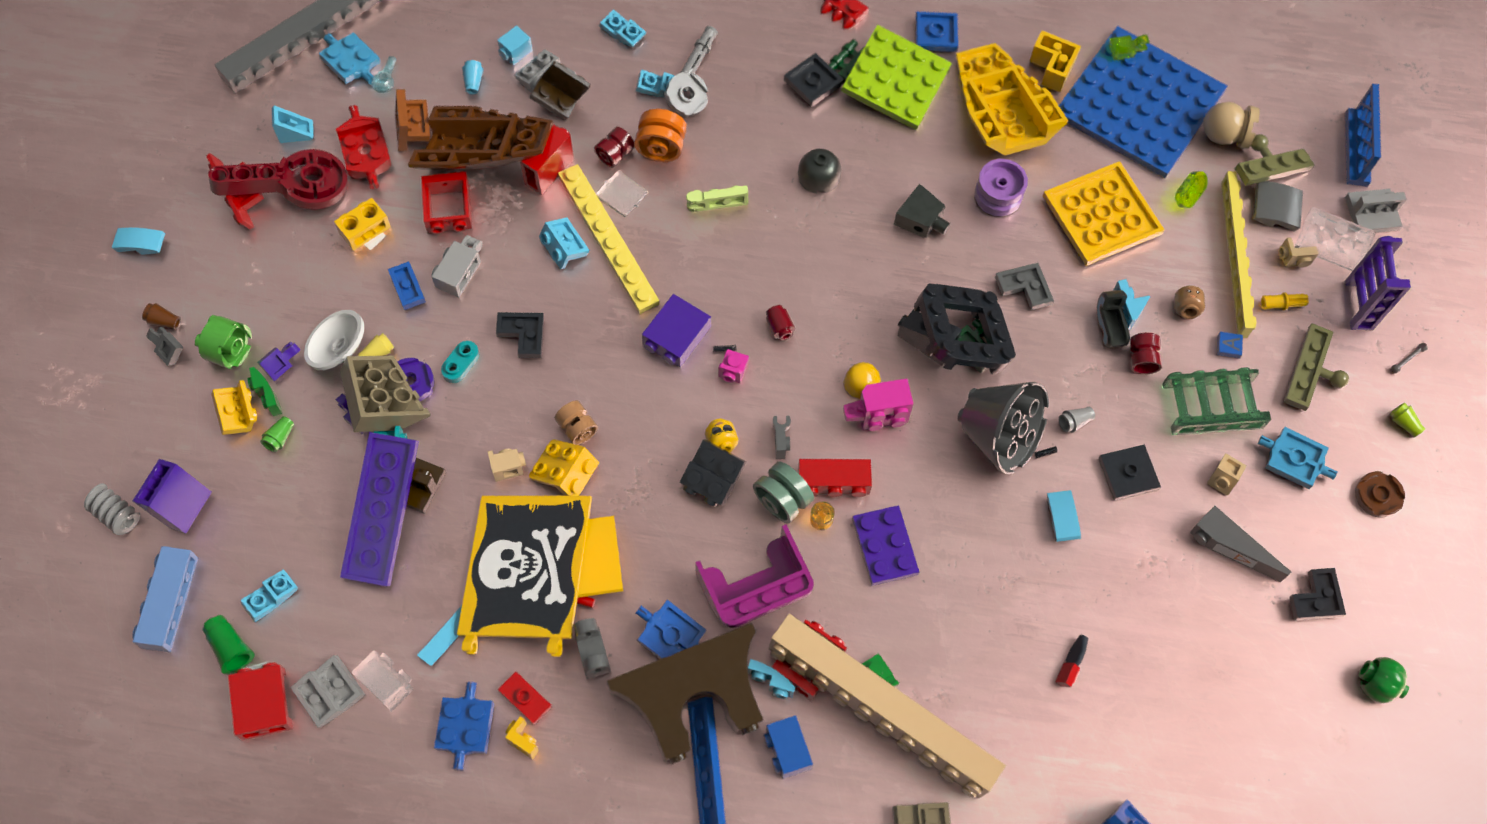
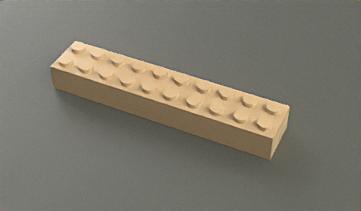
(886, 708)

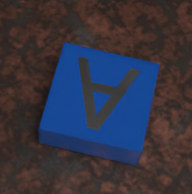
(1229, 345)

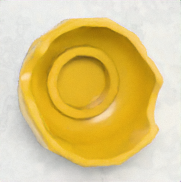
(859, 376)

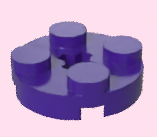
(422, 373)

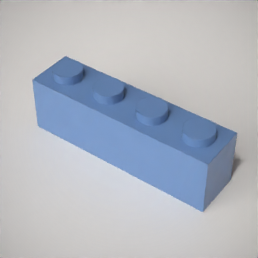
(165, 599)

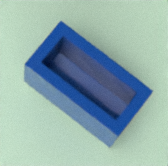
(788, 747)

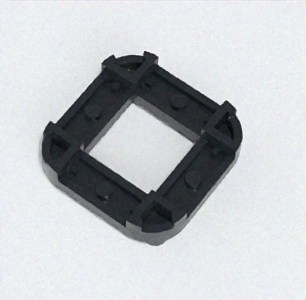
(983, 306)

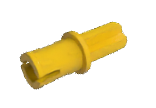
(1284, 301)

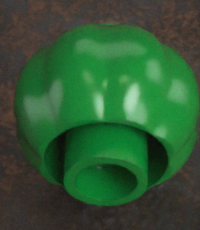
(1385, 680)

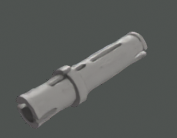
(702, 47)

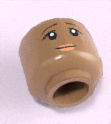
(1189, 302)

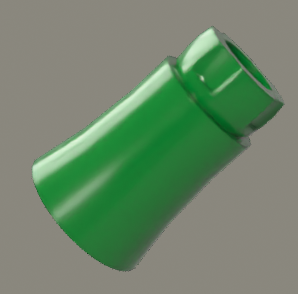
(227, 645)

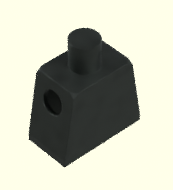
(922, 213)

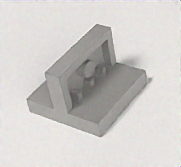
(1376, 209)

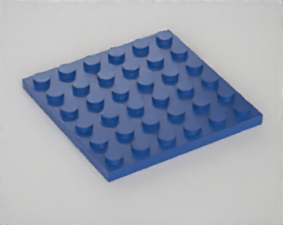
(1142, 104)

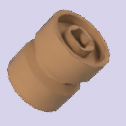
(574, 420)

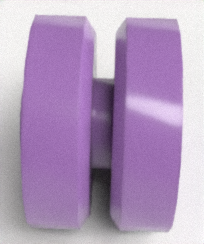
(1001, 187)

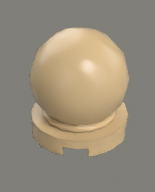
(1230, 124)

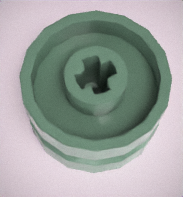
(783, 492)

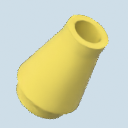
(378, 346)

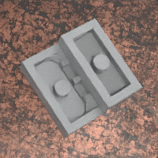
(328, 691)

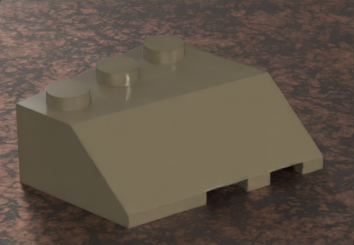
(379, 394)

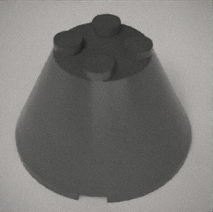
(1006, 422)

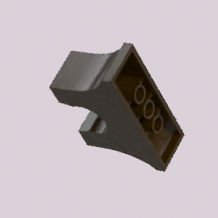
(707, 669)

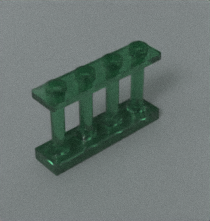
(1208, 421)

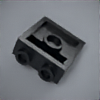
(712, 473)

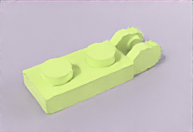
(717, 198)

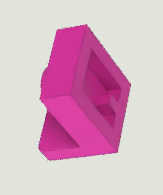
(733, 366)

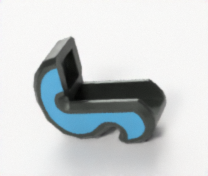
(1112, 318)

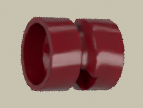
(616, 145)
(1145, 353)

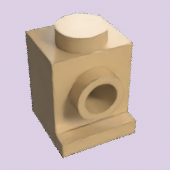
(506, 464)

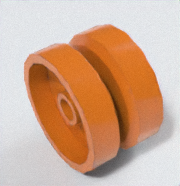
(660, 135)

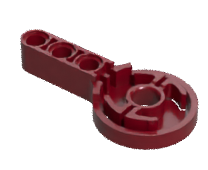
(281, 179)

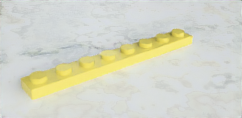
(609, 239)
(1237, 254)

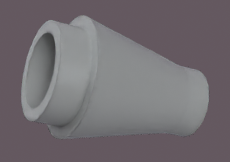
(1074, 419)

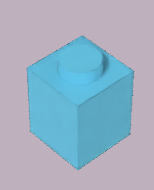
(514, 45)

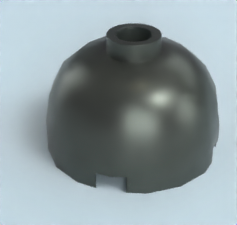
(819, 170)

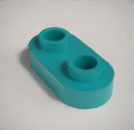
(461, 360)

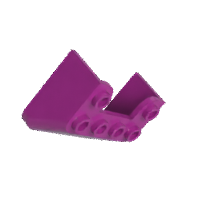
(762, 592)

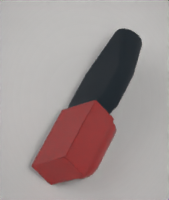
(1070, 669)

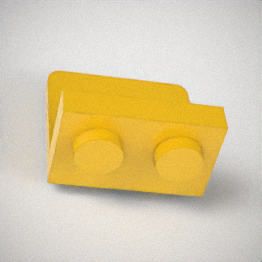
(564, 467)

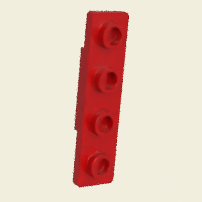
(238, 203)

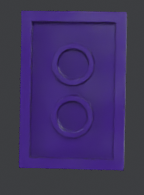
(885, 545)

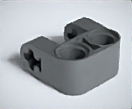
(591, 648)

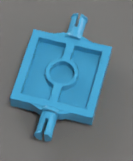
(349, 58)
(1297, 458)

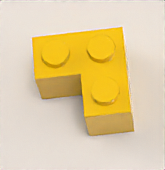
(1057, 57)

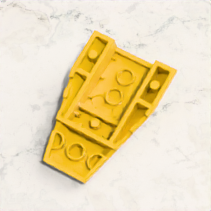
(1006, 102)

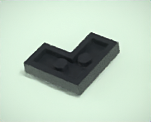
(527, 327)
(1323, 601)

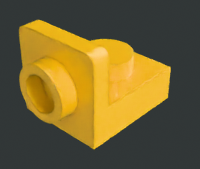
(523, 743)

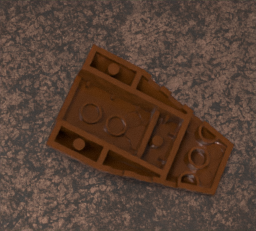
(479, 139)

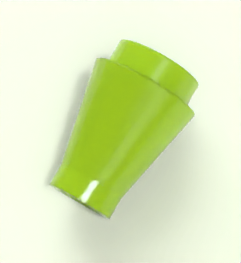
(1407, 419)

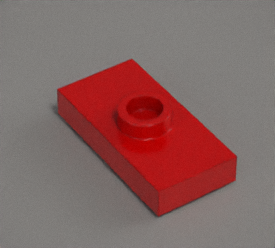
(524, 698)

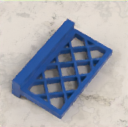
(1363, 138)

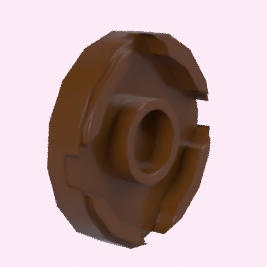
(1380, 494)

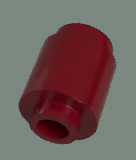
(780, 322)

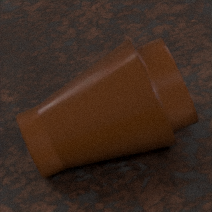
(159, 316)

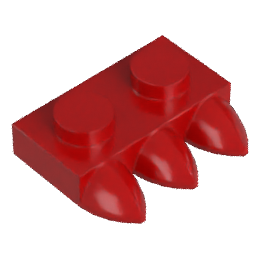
(851, 10)

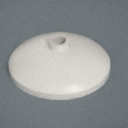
(334, 340)

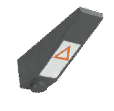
(1230, 540)

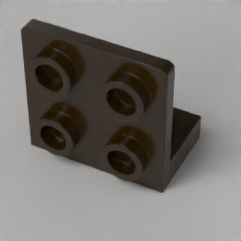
(559, 90)

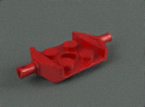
(363, 133)

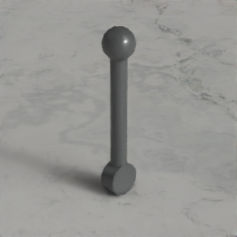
(1420, 348)

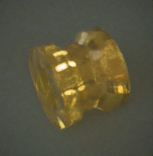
(821, 521)

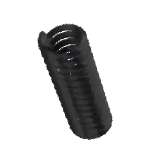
(718, 348)
(1046, 452)

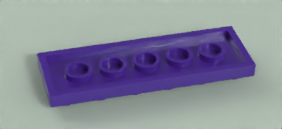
(379, 509)

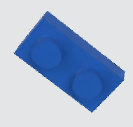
(406, 285)

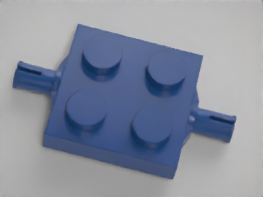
(668, 630)
(464, 726)

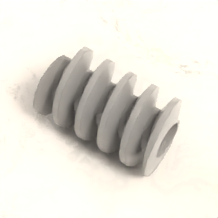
(111, 510)

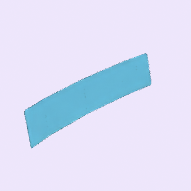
(441, 640)

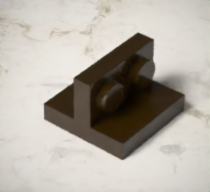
(424, 484)

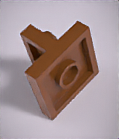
(410, 120)

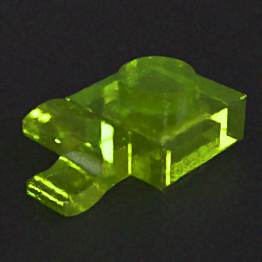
(1125, 47)

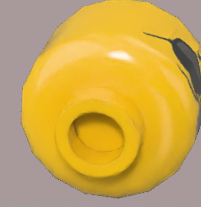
(722, 434)

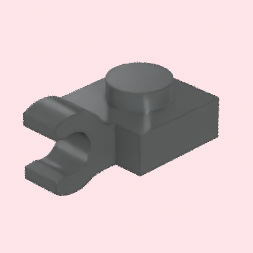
(166, 345)
(782, 442)

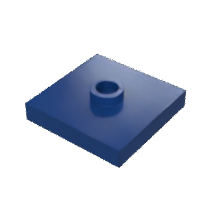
(936, 31)

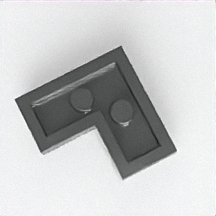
(1026, 279)

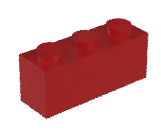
(837, 476)

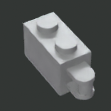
(457, 266)

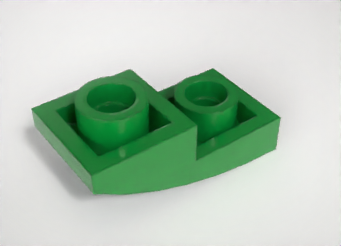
(264, 391)

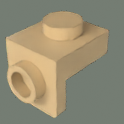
(1297, 256)

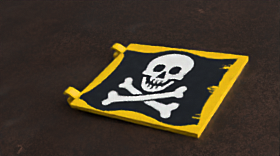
(525, 569)

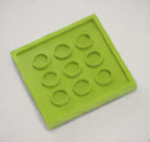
(896, 77)

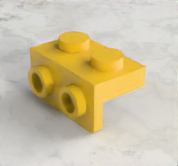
(234, 409)

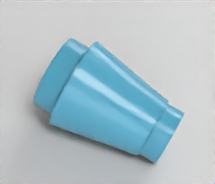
(472, 76)

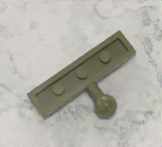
(1271, 165)
(1310, 368)

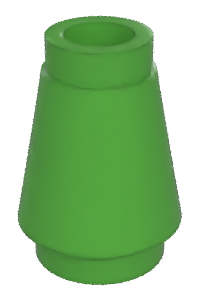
(277, 434)

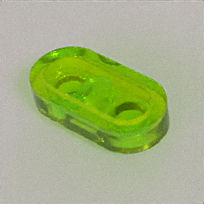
(1191, 189)

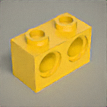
(364, 227)

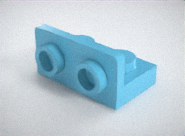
(562, 241)

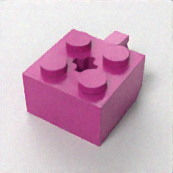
(881, 405)

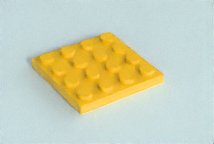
(1103, 213)

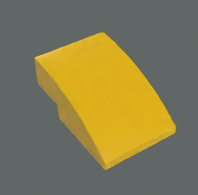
(601, 559)

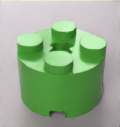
(224, 342)

